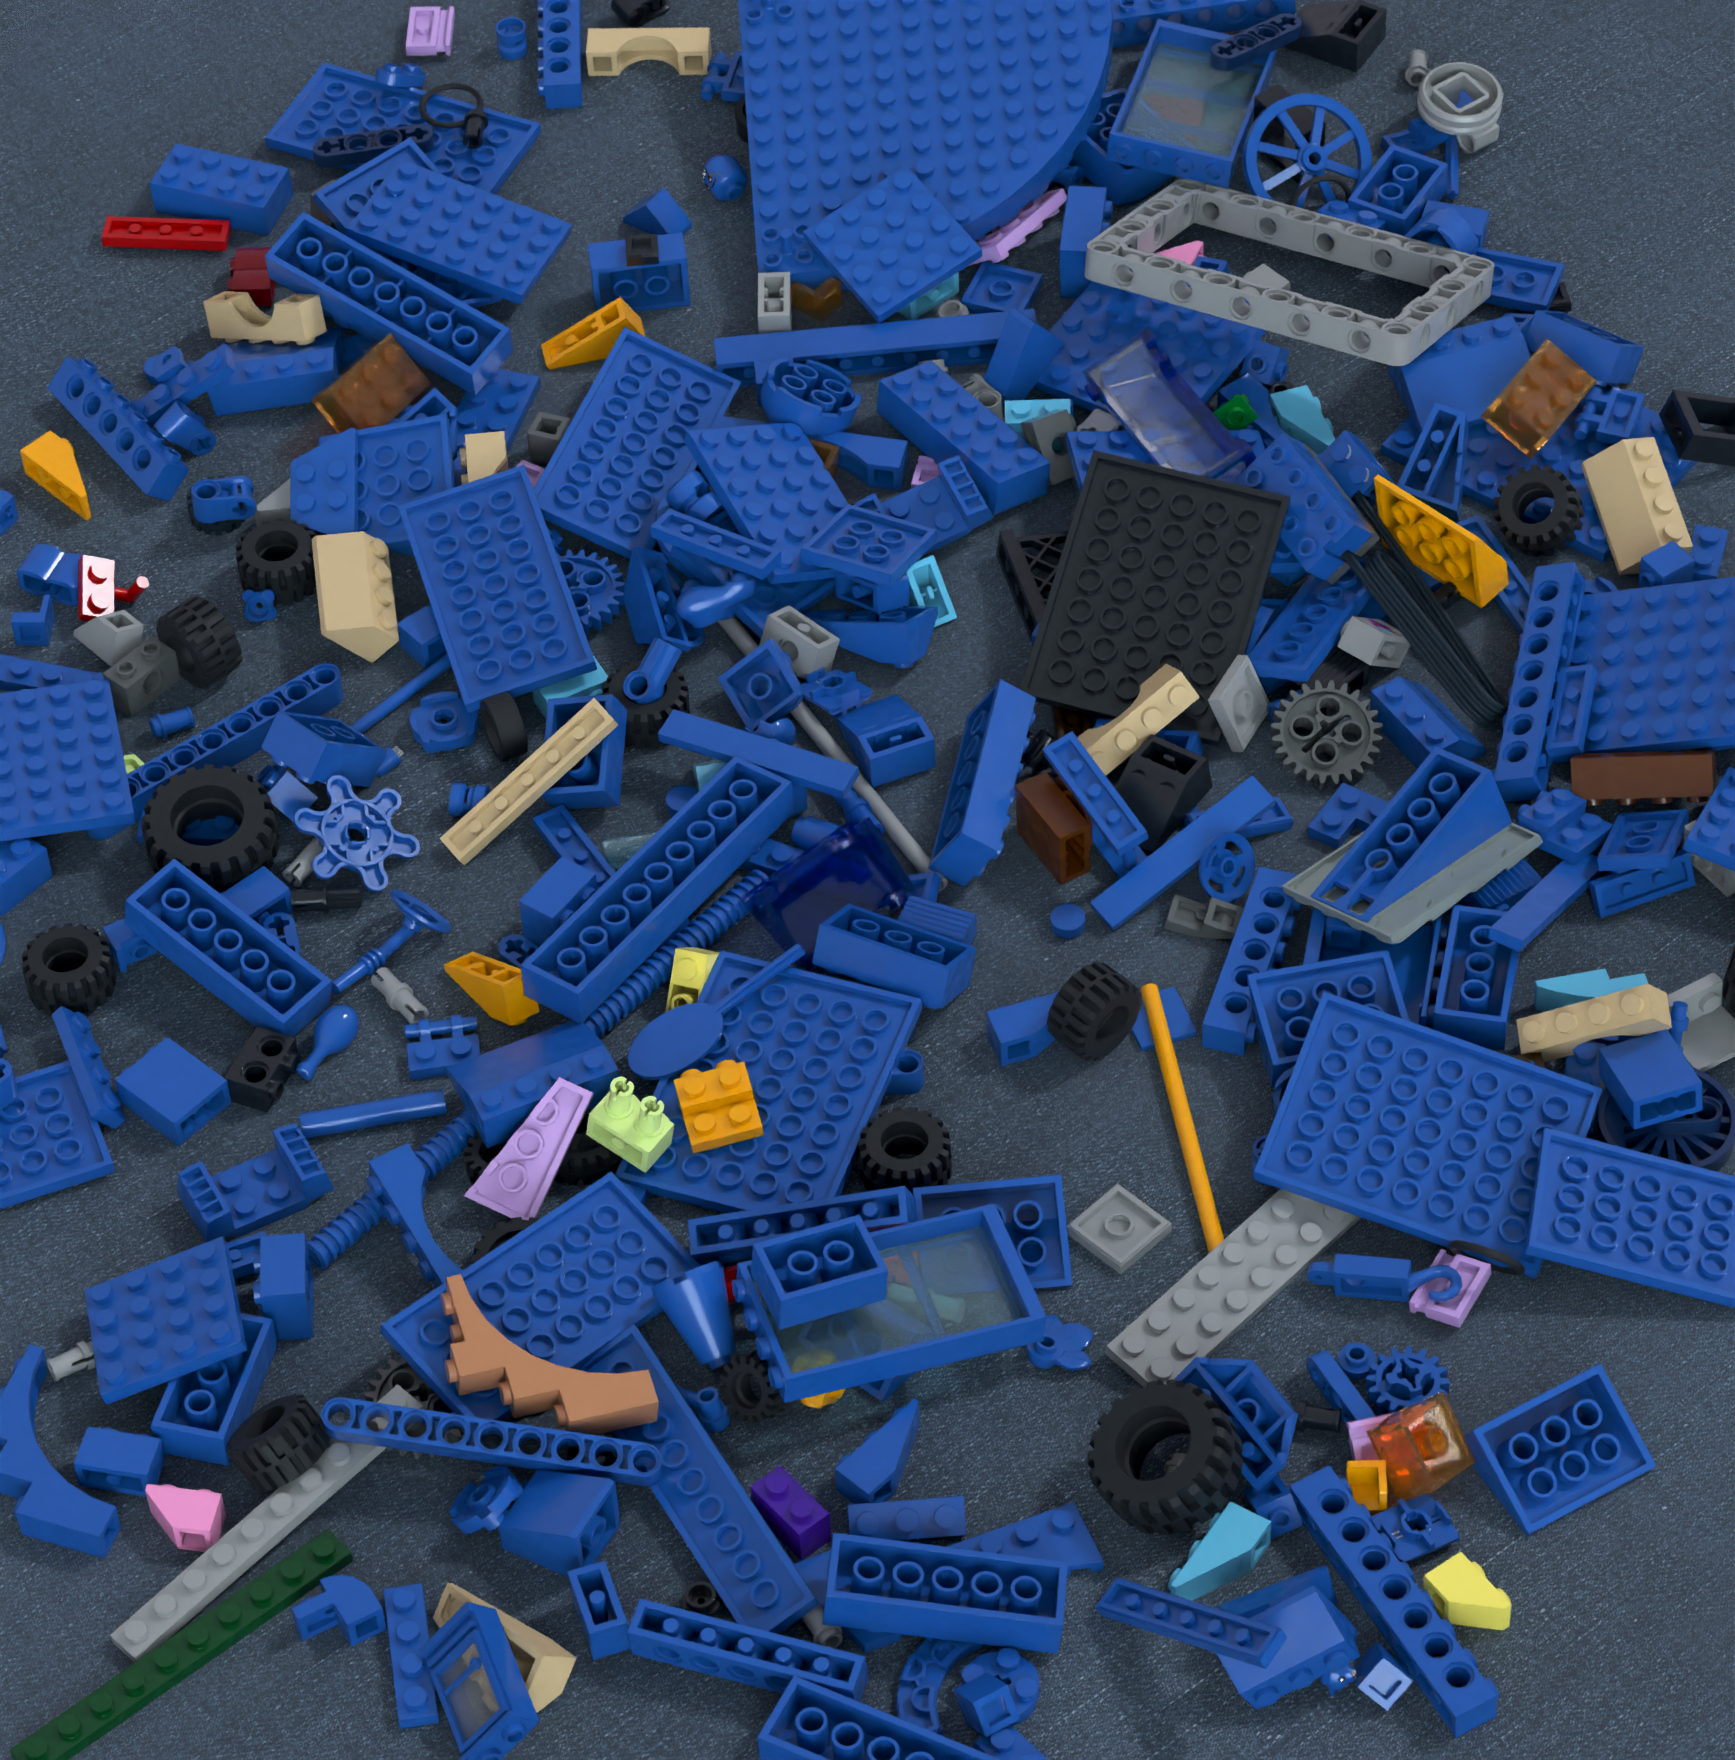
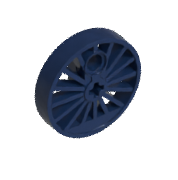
(1684, 1134)

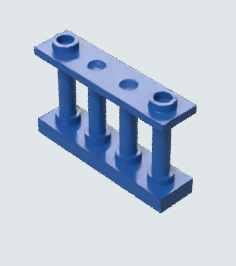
(1114, 825)

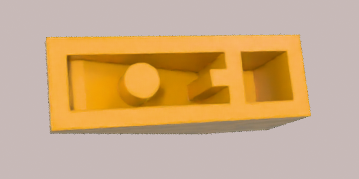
(591, 337)
(54, 467)
(493, 987)

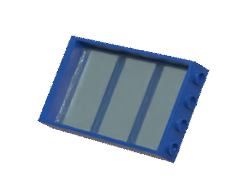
(1184, 112)
(948, 1299)

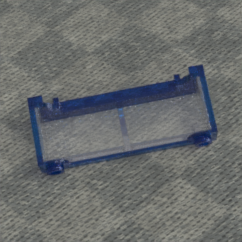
(1164, 412)

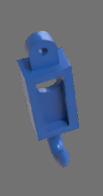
(1381, 1278)

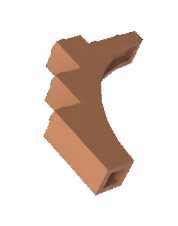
(530, 1385)

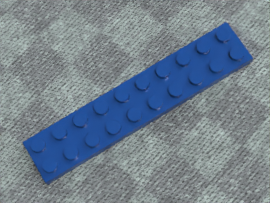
(709, 1501)

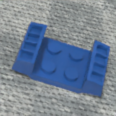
(943, 503)
(255, 1190)

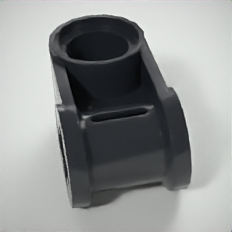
(638, 12)

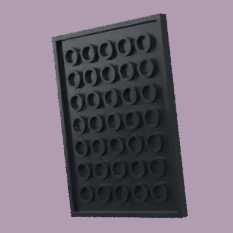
(1151, 578)

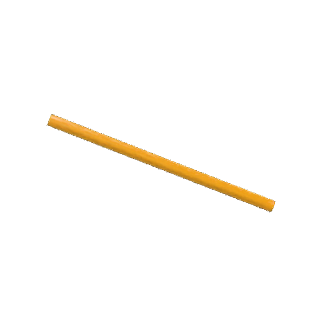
(1182, 1116)

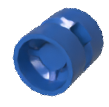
(694, 499)

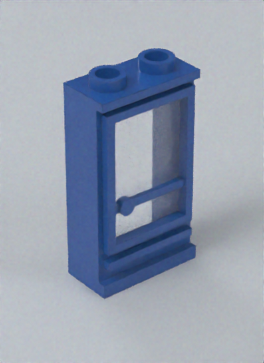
(479, 1684)

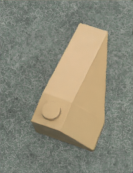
(540, 1659)

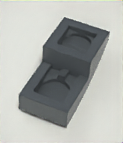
(1200, 920)

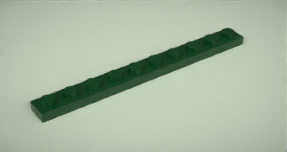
(186, 1651)

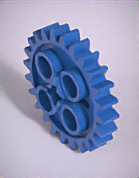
(594, 588)

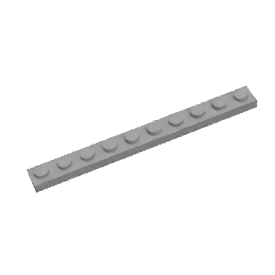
(249, 1540)

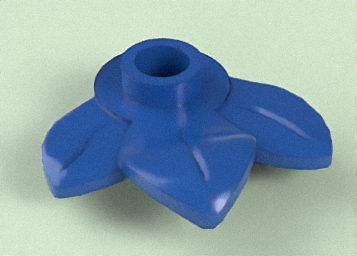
(1061, 1346)

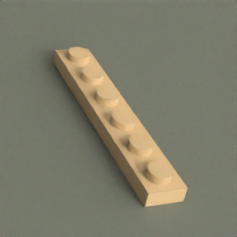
(529, 781)

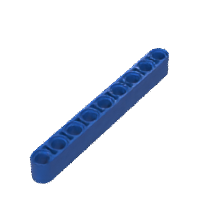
(234, 736)
(475, 1431)

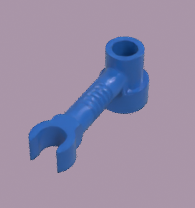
(710, 1408)

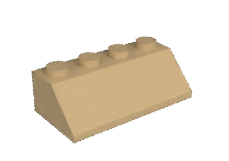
(1634, 501)
(355, 592)

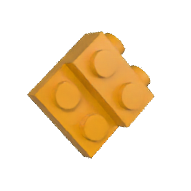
(718, 1106)

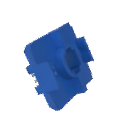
(835, 691)
(1420, 1513)

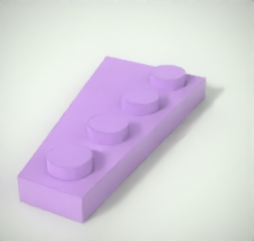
(1030, 218)
(528, 1163)

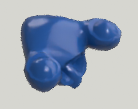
(707, 604)

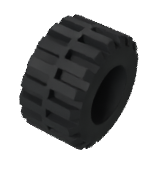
(1525, 489)
(278, 559)
(202, 641)
(646, 720)
(67, 950)
(1094, 1011)
(901, 1134)
(278, 1442)

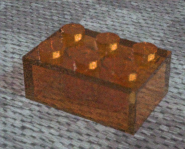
(372, 388)
(1538, 398)

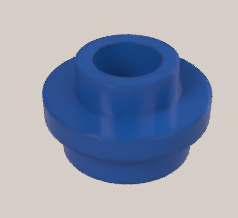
(1356, 1368)

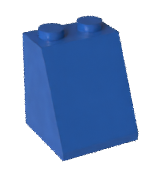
(561, 1520)

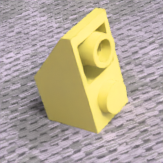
(689, 975)
(1466, 1595)

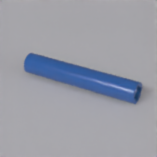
(372, 1113)

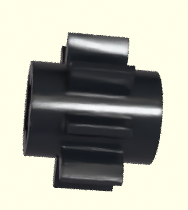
(1034, 753)

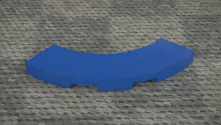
(923, 1679)

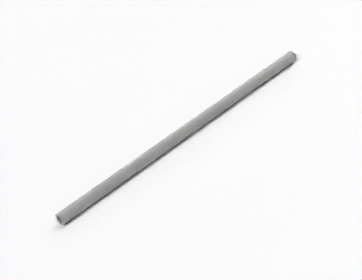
(831, 749)

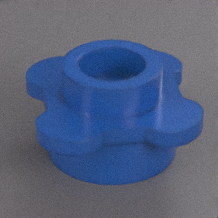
(255, 613)

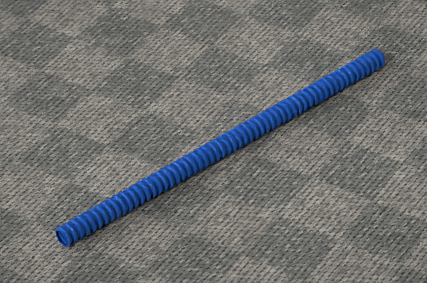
(631, 993)

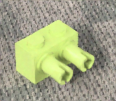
(631, 1127)

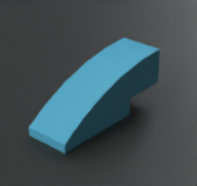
(1579, 987)

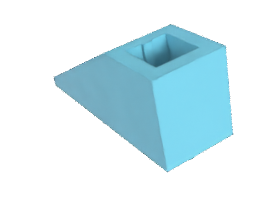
(1302, 417)
(1226, 1553)

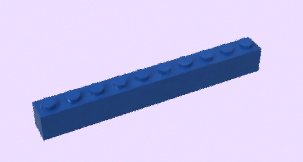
(869, 347)

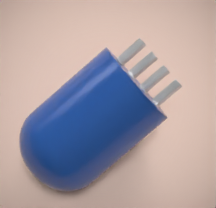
(390, 761)

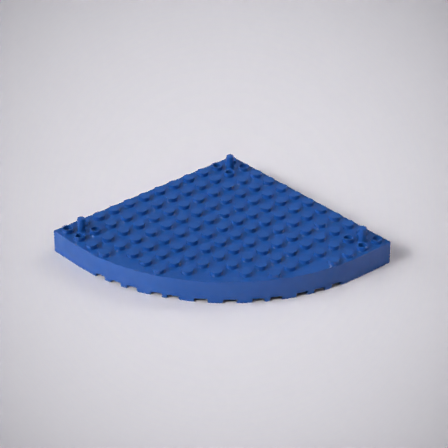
(958, 90)

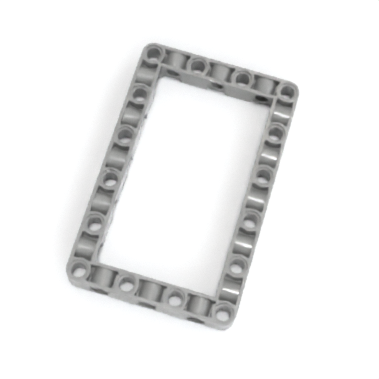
(1391, 341)

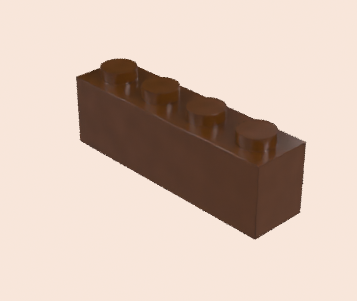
(1644, 775)

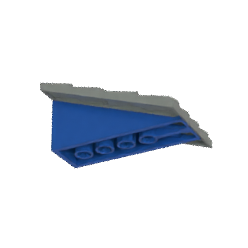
(1420, 854)

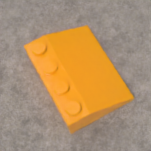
(1440, 545)

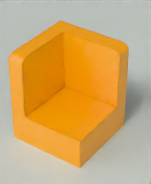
(1368, 1484)

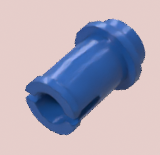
(171, 722)

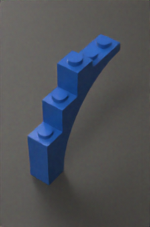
(47, 1503)

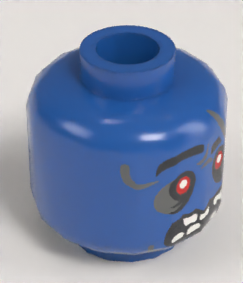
(724, 177)

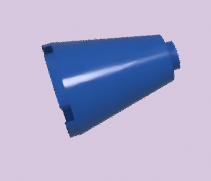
(700, 1312)

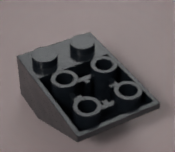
(1341, 32)
(1162, 787)

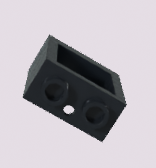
(1275, 132)
(1682, 418)

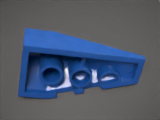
(886, 638)

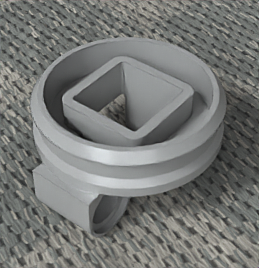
(1473, 123)

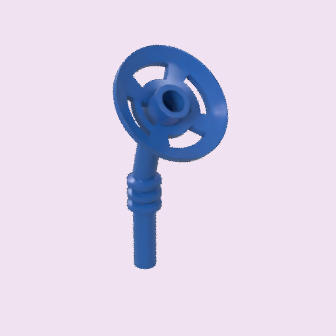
(1224, 866)
(416, 917)

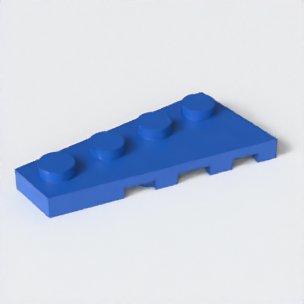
(1049, 1535)

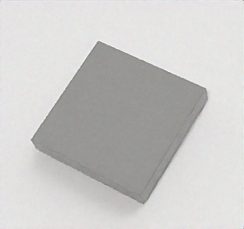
(1239, 703)
(1119, 1228)

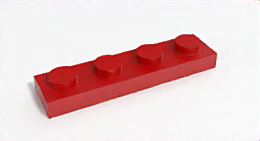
(166, 233)

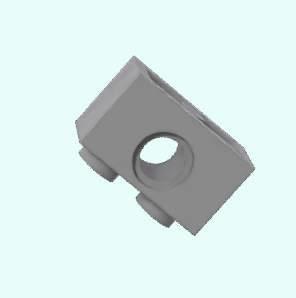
(802, 639)

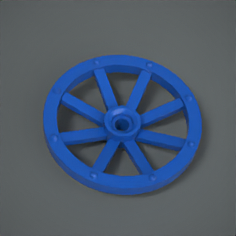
(1300, 157)

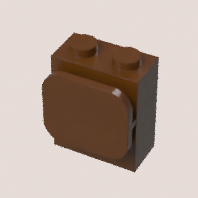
(1054, 826)

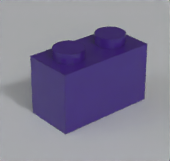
(791, 1513)

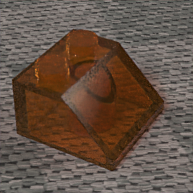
(1421, 1447)

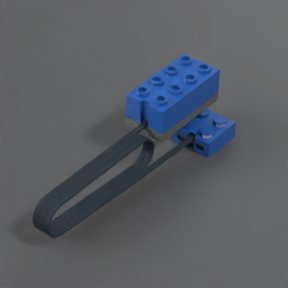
(1328, 529)

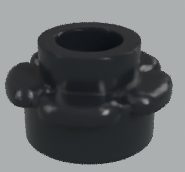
(698, 1592)

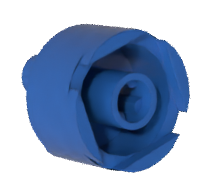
(1445, 229)

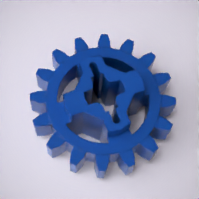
(1406, 1380)

